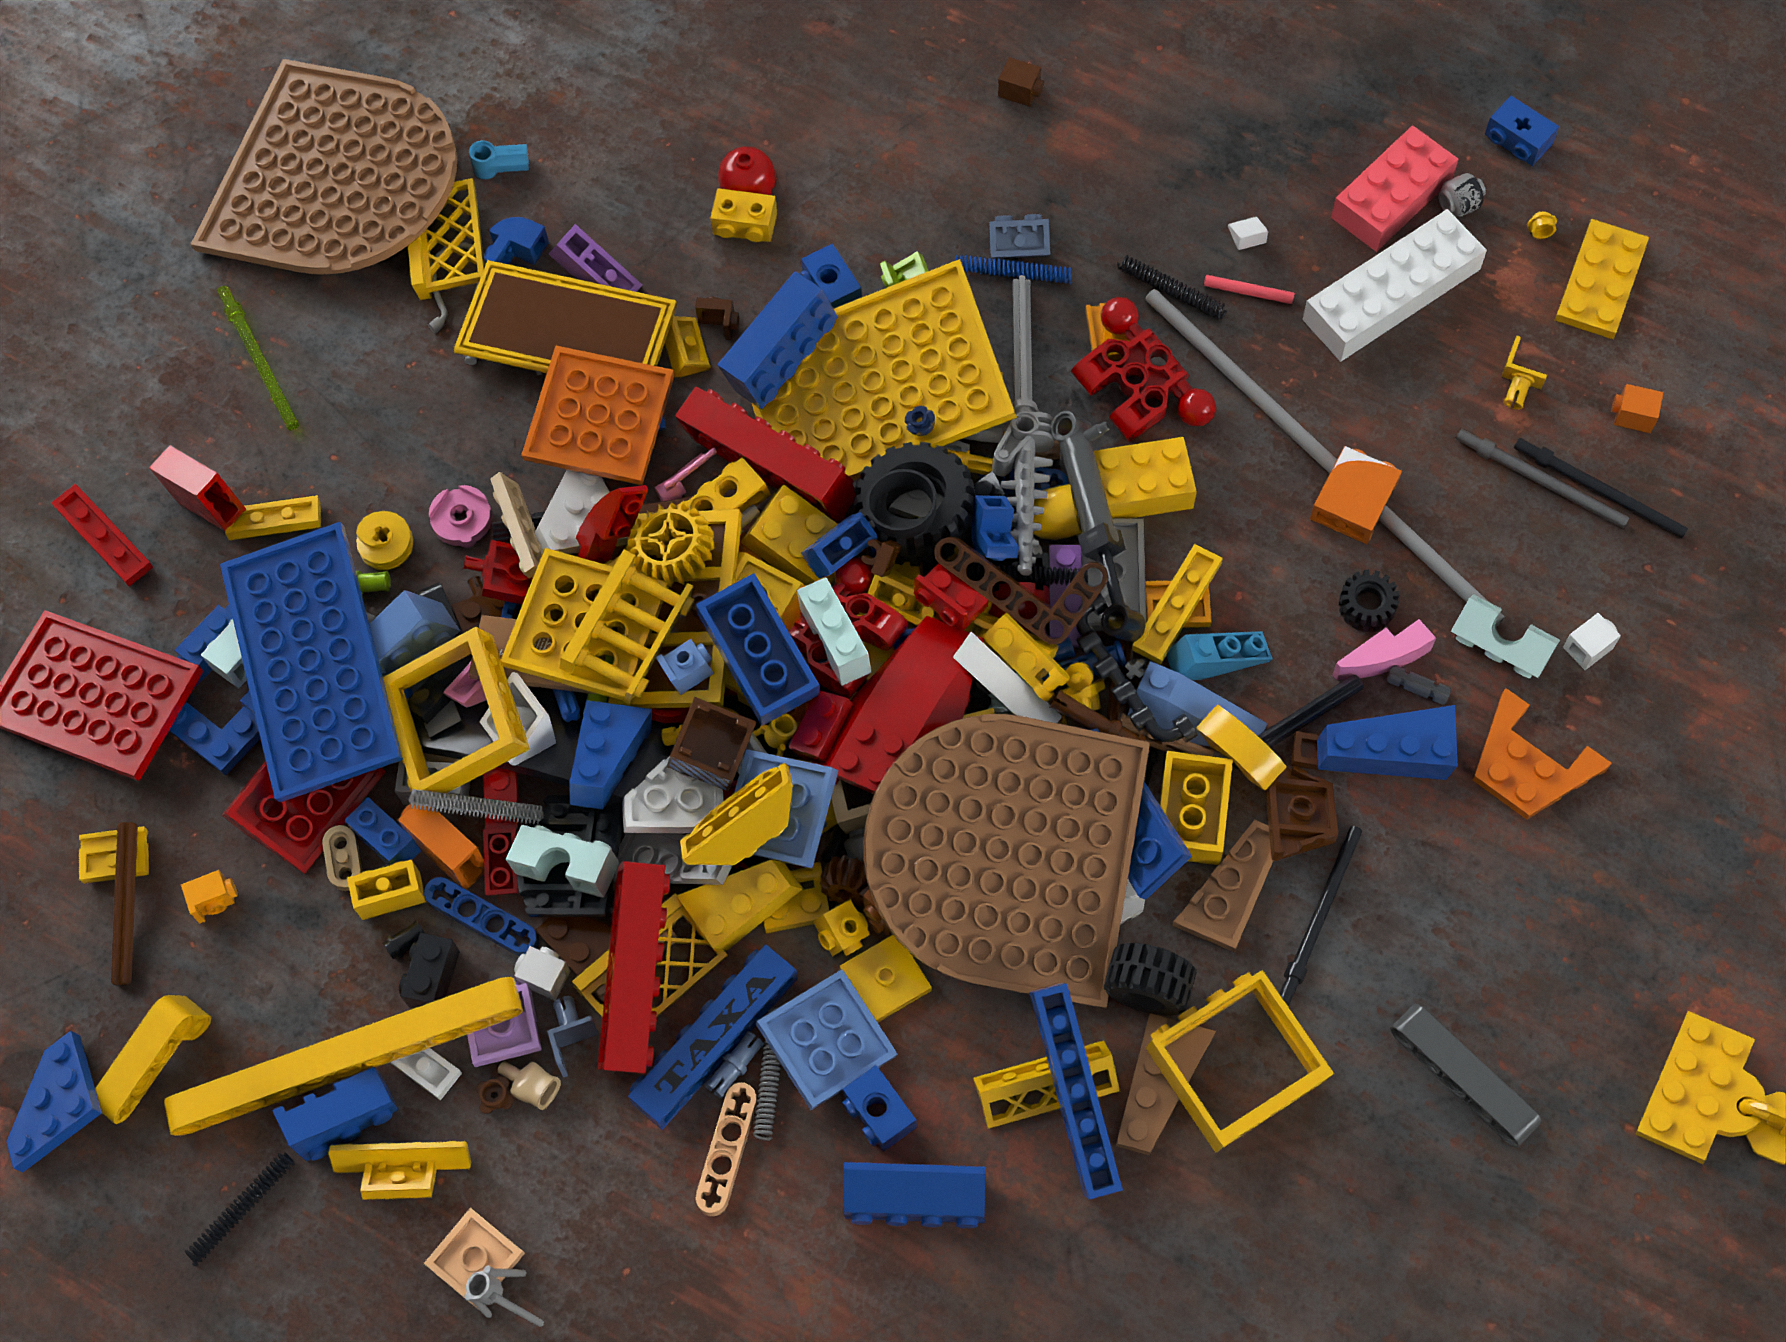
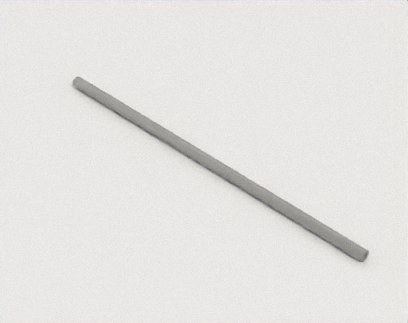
(1307, 441)

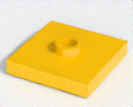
(886, 977)

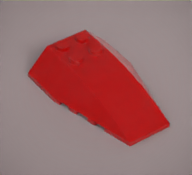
(901, 703)

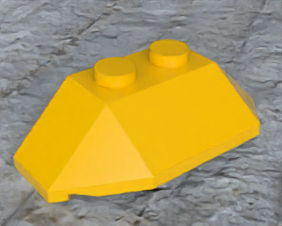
(742, 821)

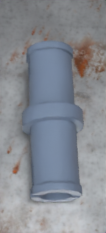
(734, 1064)

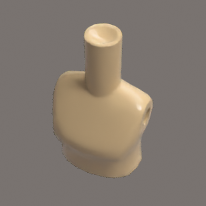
(531, 1084)

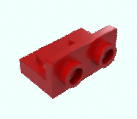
(949, 596)

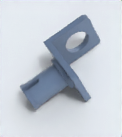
(570, 1029)

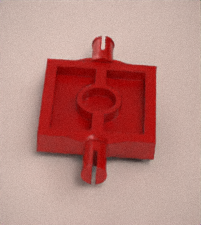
(501, 573)

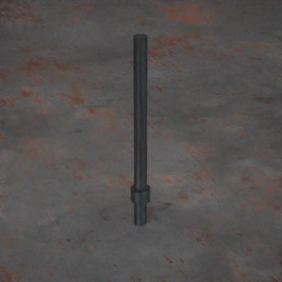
(1546, 458)
(1296, 970)

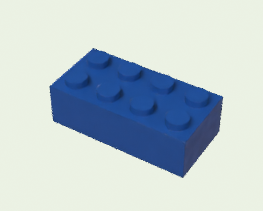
(778, 340)
(758, 649)

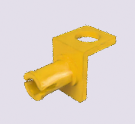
(1521, 379)

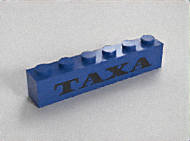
(716, 1032)

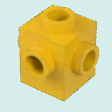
(842, 929)

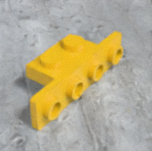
(399, 1168)

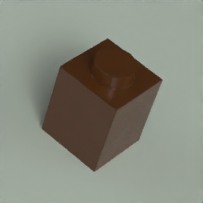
(1020, 82)

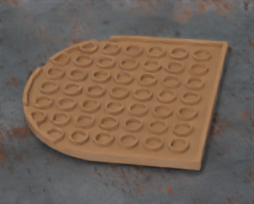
(331, 173)
(1008, 851)

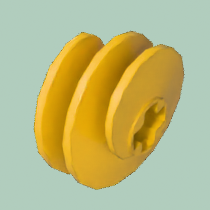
(381, 527)

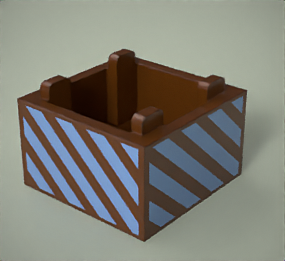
(711, 744)

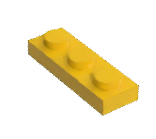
(277, 518)

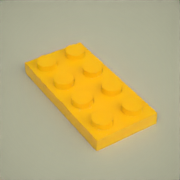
(1602, 279)

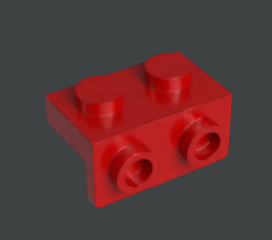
(820, 726)

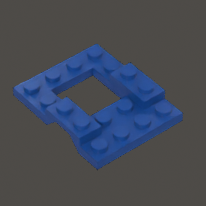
(217, 746)

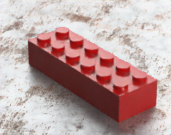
(769, 453)
(632, 967)

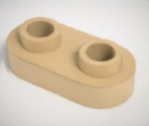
(343, 859)

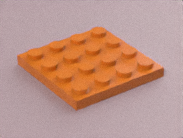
(598, 415)

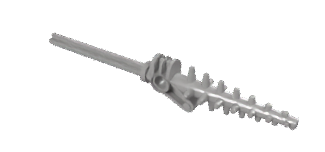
(1024, 435)

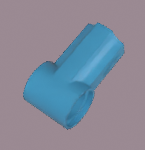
(491, 159)

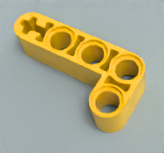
(147, 1052)

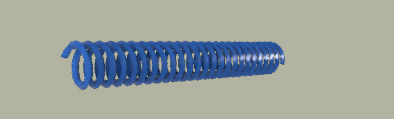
(1028, 272)

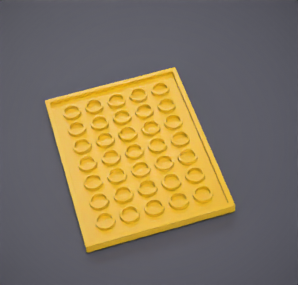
(884, 358)

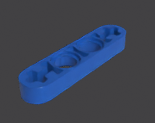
(482, 915)

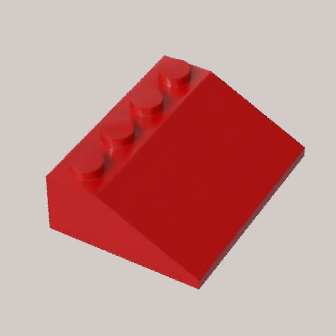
(297, 825)

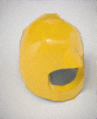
(1059, 516)

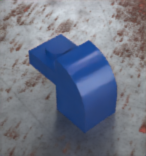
(516, 238)
(992, 528)

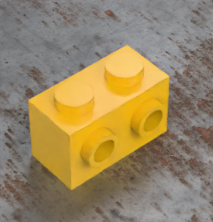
(743, 215)
(386, 889)

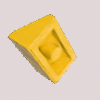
(686, 347)

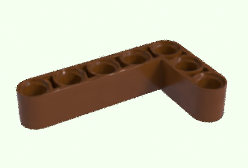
(1020, 594)

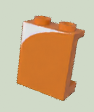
(1355, 494)

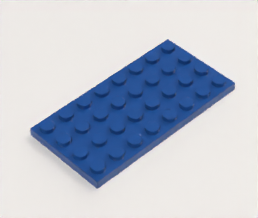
(310, 662)

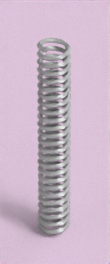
(775, 1068)

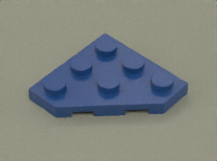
(56, 1103)

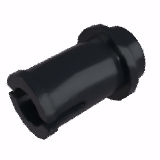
(402, 940)

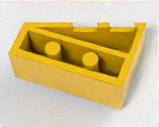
(740, 904)

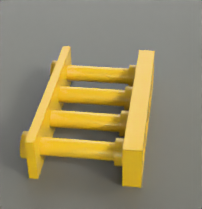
(610, 600)

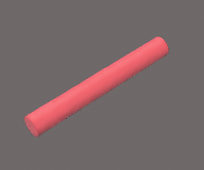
(1249, 289)

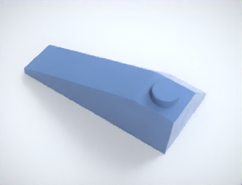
(1173, 694)

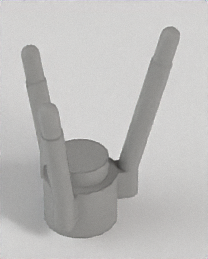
(486, 1289)

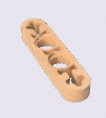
(724, 1148)

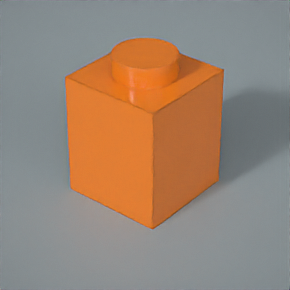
(1637, 408)

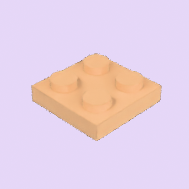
(471, 1248)

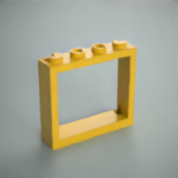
(500, 700)
(1286, 1023)

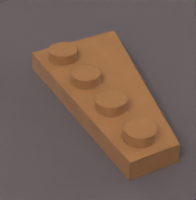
(1150, 1095)

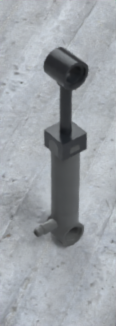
(1099, 537)

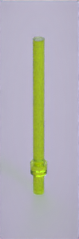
(236, 315)

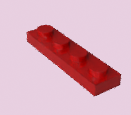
(102, 535)

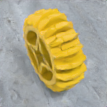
(680, 551)

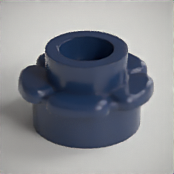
(920, 428)

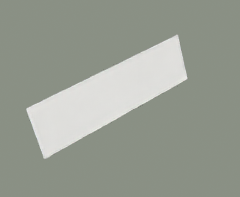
(1002, 681)

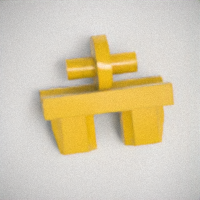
(1081, 685)

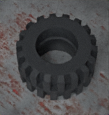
(1150, 979)

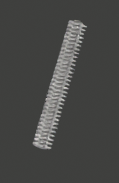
(475, 805)

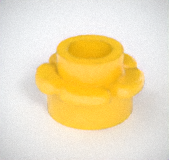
(1542, 225)

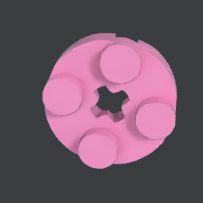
(463, 532)

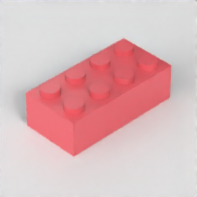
(1394, 188)

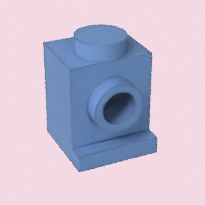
(686, 665)

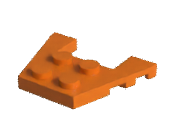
(1521, 772)

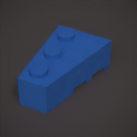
(604, 749)
(337, 1115)

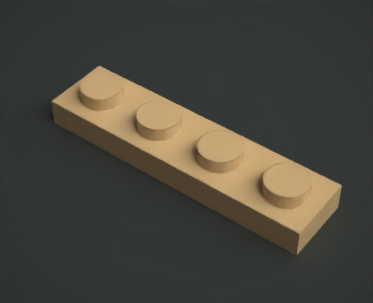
(519, 522)

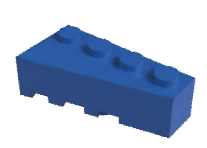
(1394, 745)

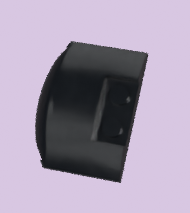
(556, 895)

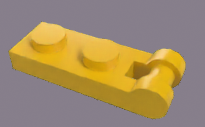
(1025, 656)

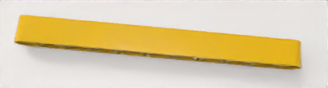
(343, 1056)

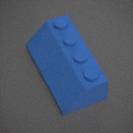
(914, 1194)

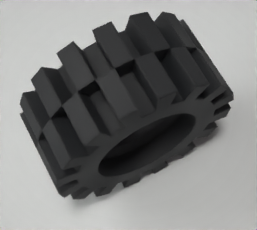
(1373, 584)

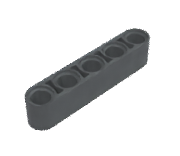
(1465, 1075)

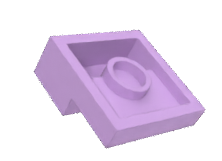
(510, 1037)

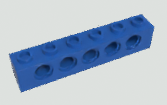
(1076, 1091)

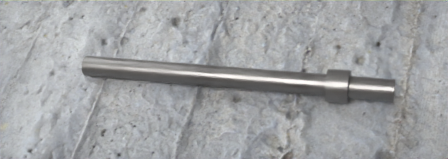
(1487, 449)

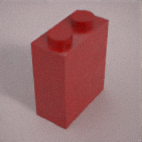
(197, 488)

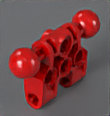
(1134, 416)
(878, 627)

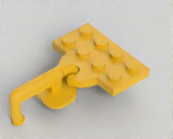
(1701, 1096)

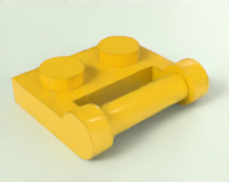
(803, 907)

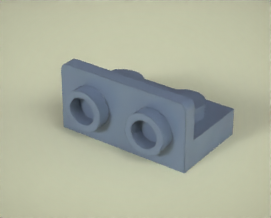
(1019, 237)

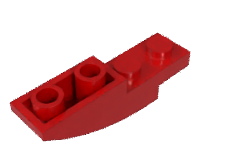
(608, 521)
(500, 834)

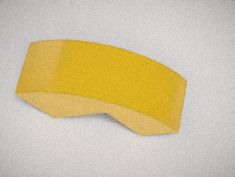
(1242, 745)

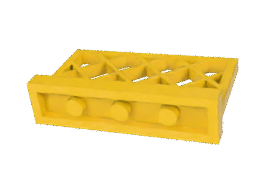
(419, 250)
(596, 973)

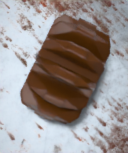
(844, 880)

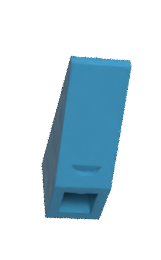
(1217, 653)

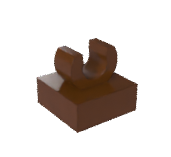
(885, 557)

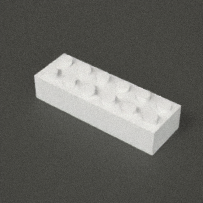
(1394, 285)

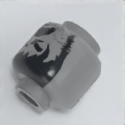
(1462, 194)

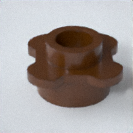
(485, 1091)

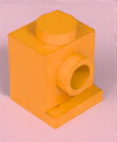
(209, 895)

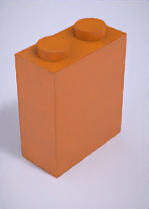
(444, 844)

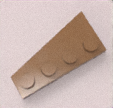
(1229, 895)

